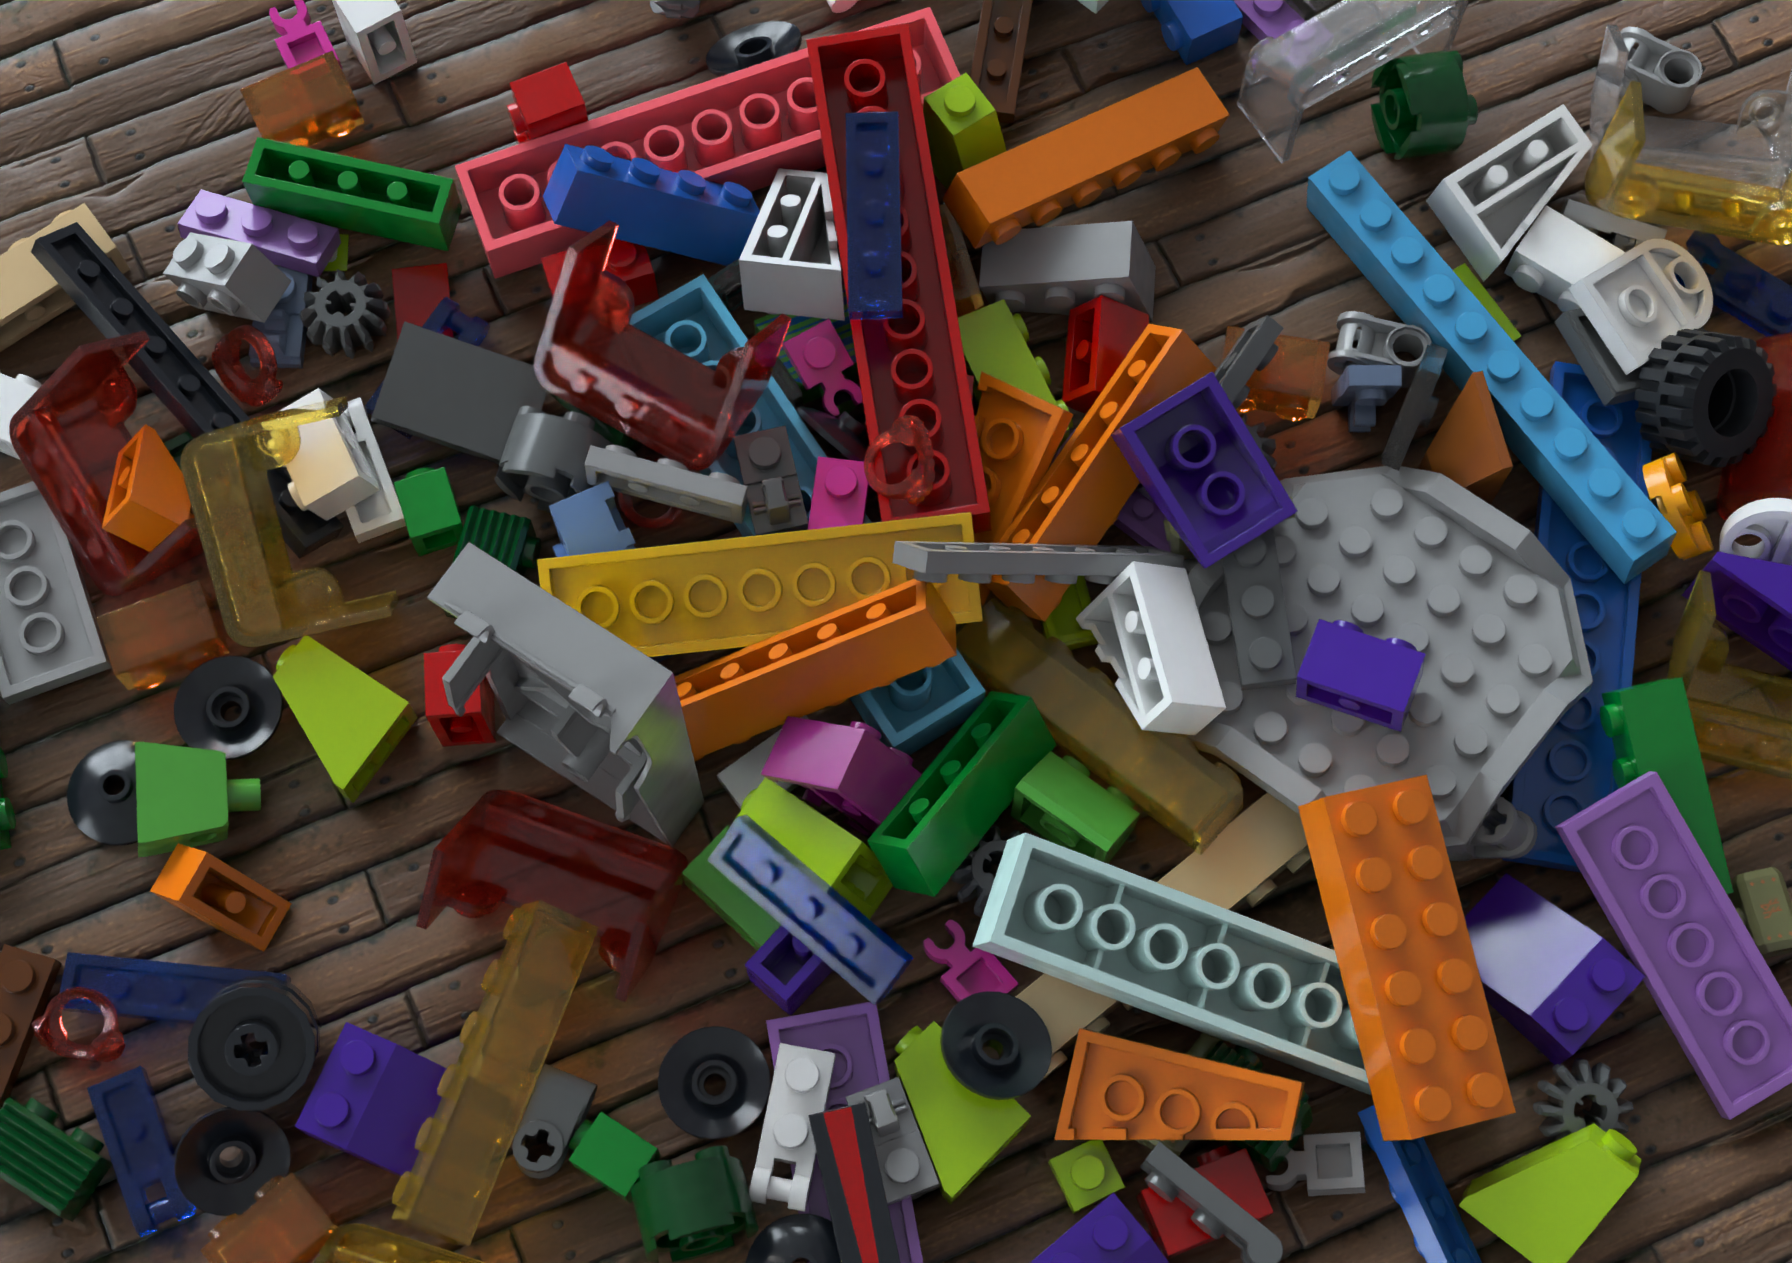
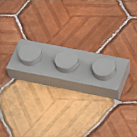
(667, 483)

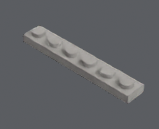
(1023, 561)

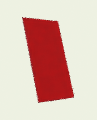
(418, 293)

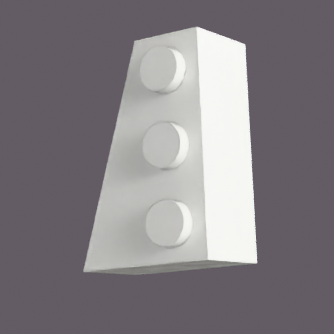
(1505, 189)
(1157, 648)

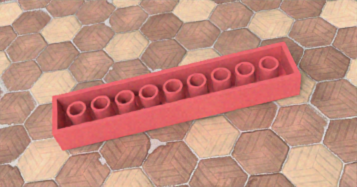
(721, 129)

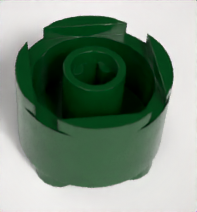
(1422, 104)
(693, 1205)

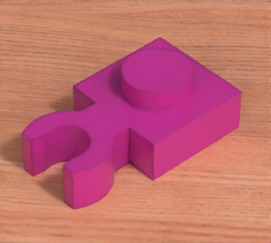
(299, 38)
(821, 359)
(969, 971)

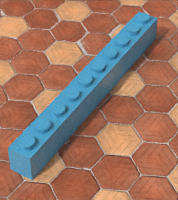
(1531, 413)

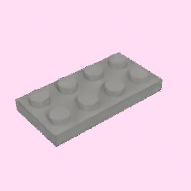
(44, 604)

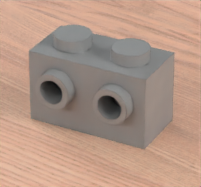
(226, 277)

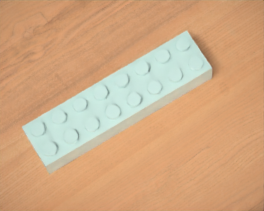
(1172, 957)

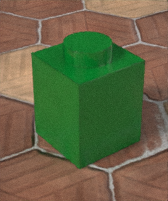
(430, 509)
(611, 1154)

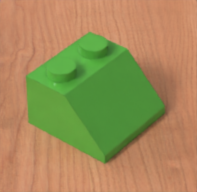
(1073, 810)

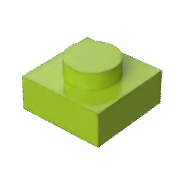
(1086, 1175)

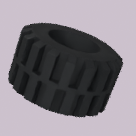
(1705, 397)

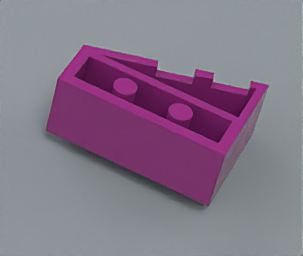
(842, 767)

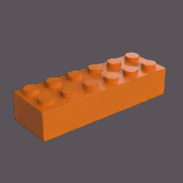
(1406, 959)

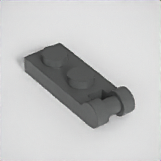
(1213, 1209)

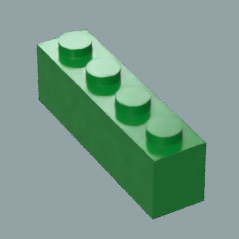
(353, 193)
(1657, 733)
(961, 793)

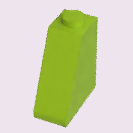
(960, 128)
(343, 713)
(820, 844)
(956, 1125)
(1554, 1194)

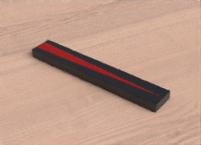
(853, 1185)

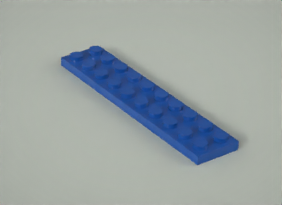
(1577, 756)

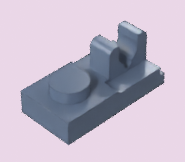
(284, 324)
(1364, 389)

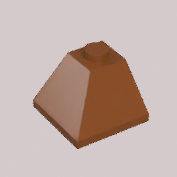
(1471, 443)

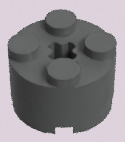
(547, 456)

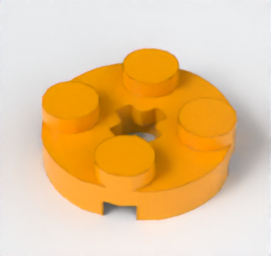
(1680, 508)

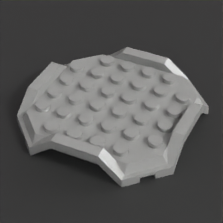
(1423, 566)

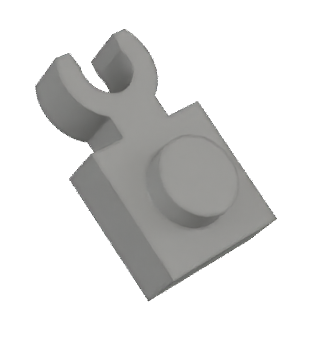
(1329, 1164)

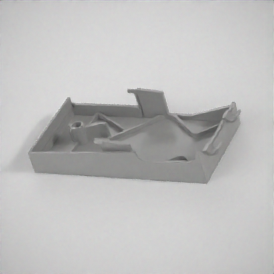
(572, 694)

